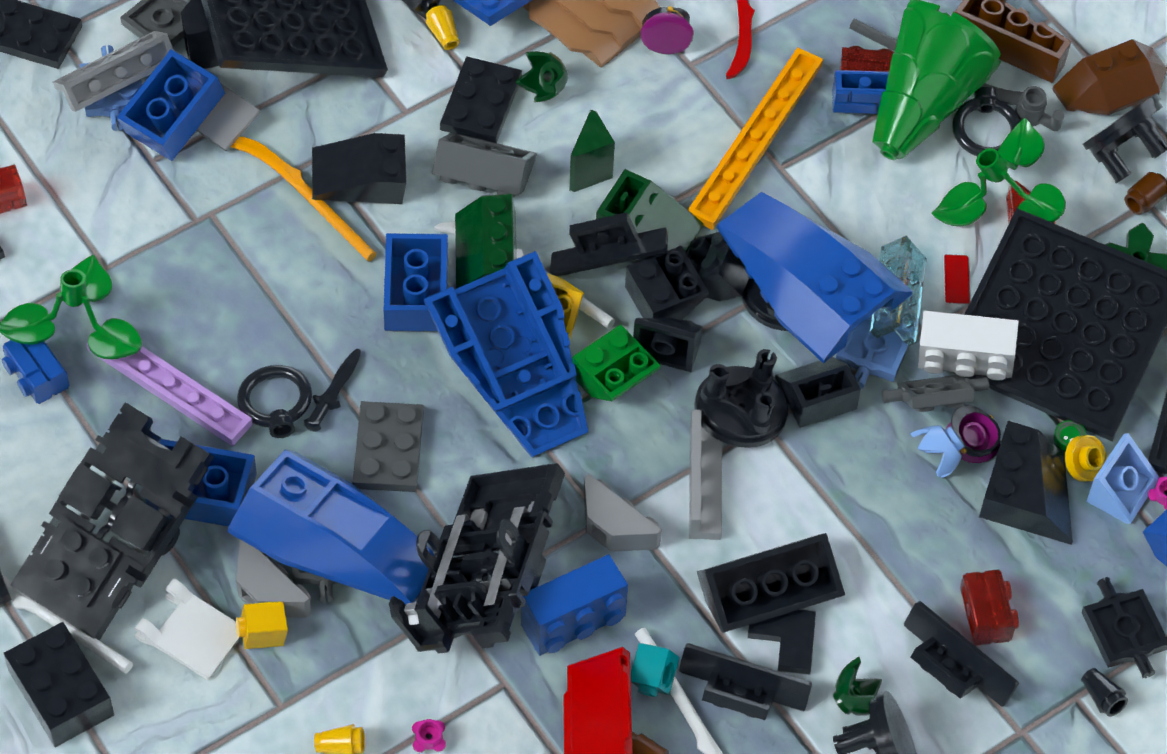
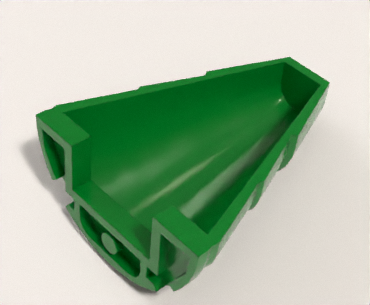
(930, 76)

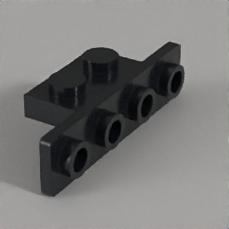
(607, 243)
(955, 659)
(742, 684)

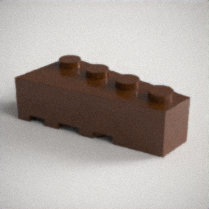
(1019, 38)

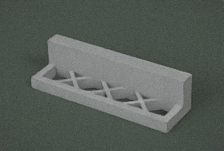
(114, 70)
(704, 482)

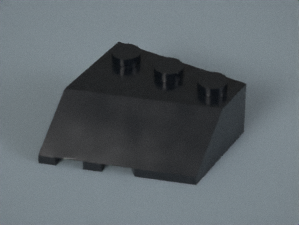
(1029, 485)

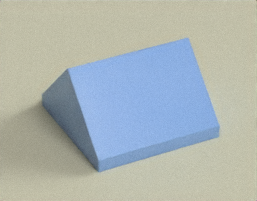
(1123, 481)

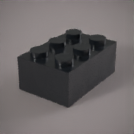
(59, 684)

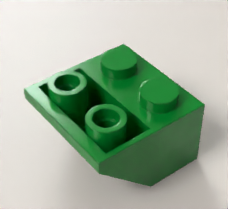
(613, 365)

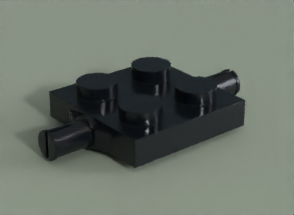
(1125, 628)

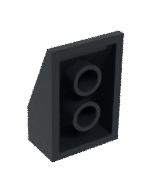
(360, 169)

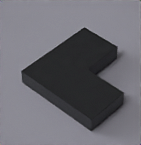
(795, 636)

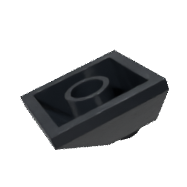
(669, 340)

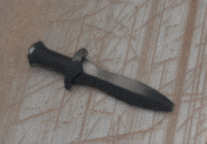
(328, 399)

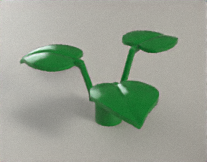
(1020, 148)
(80, 285)

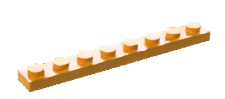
(755, 137)

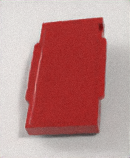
(599, 705)

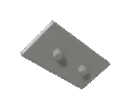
(228, 119)

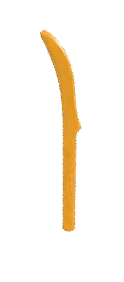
(294, 178)

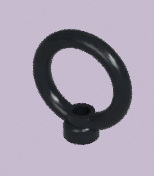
(985, 101)
(279, 421)

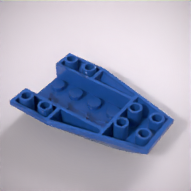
(329, 530)

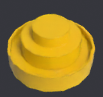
(1085, 457)

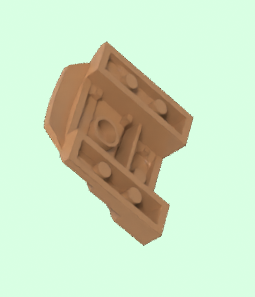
(592, 26)

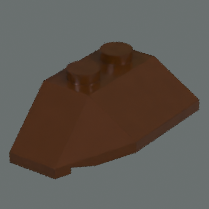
(1112, 79)

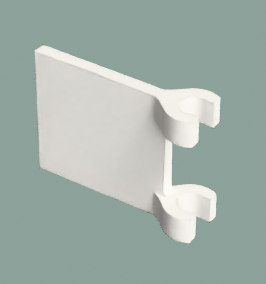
(193, 633)

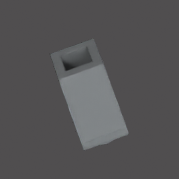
(616, 521)
(264, 582)

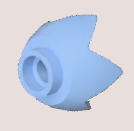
(941, 441)

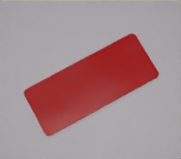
(956, 279)

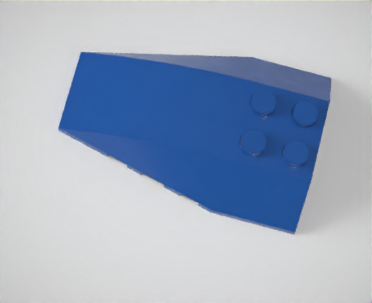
(809, 273)
(515, 351)

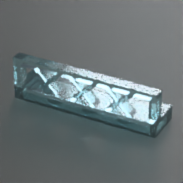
(899, 258)

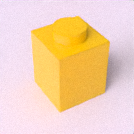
(262, 625)

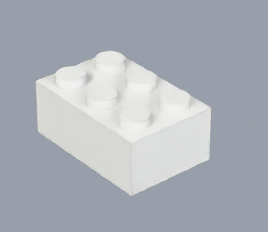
(967, 345)

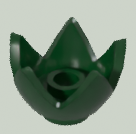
(546, 77)
(854, 694)

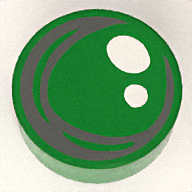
(1066, 432)

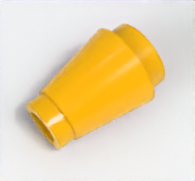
(442, 24)
(340, 740)

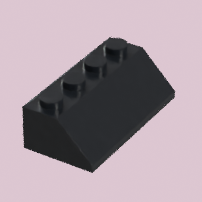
(771, 583)

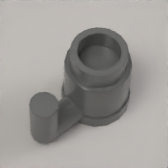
(1032, 107)

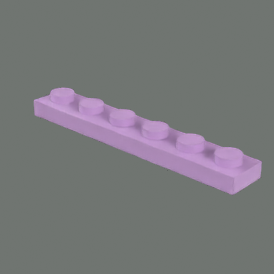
(184, 394)

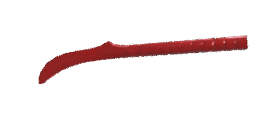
(744, 46)

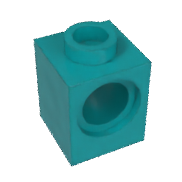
(654, 669)

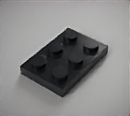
(36, 32)
(480, 99)

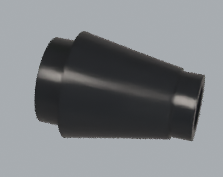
(1104, 692)

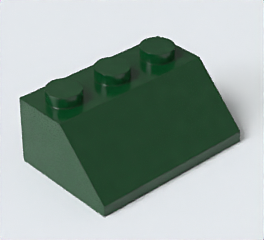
(484, 237)

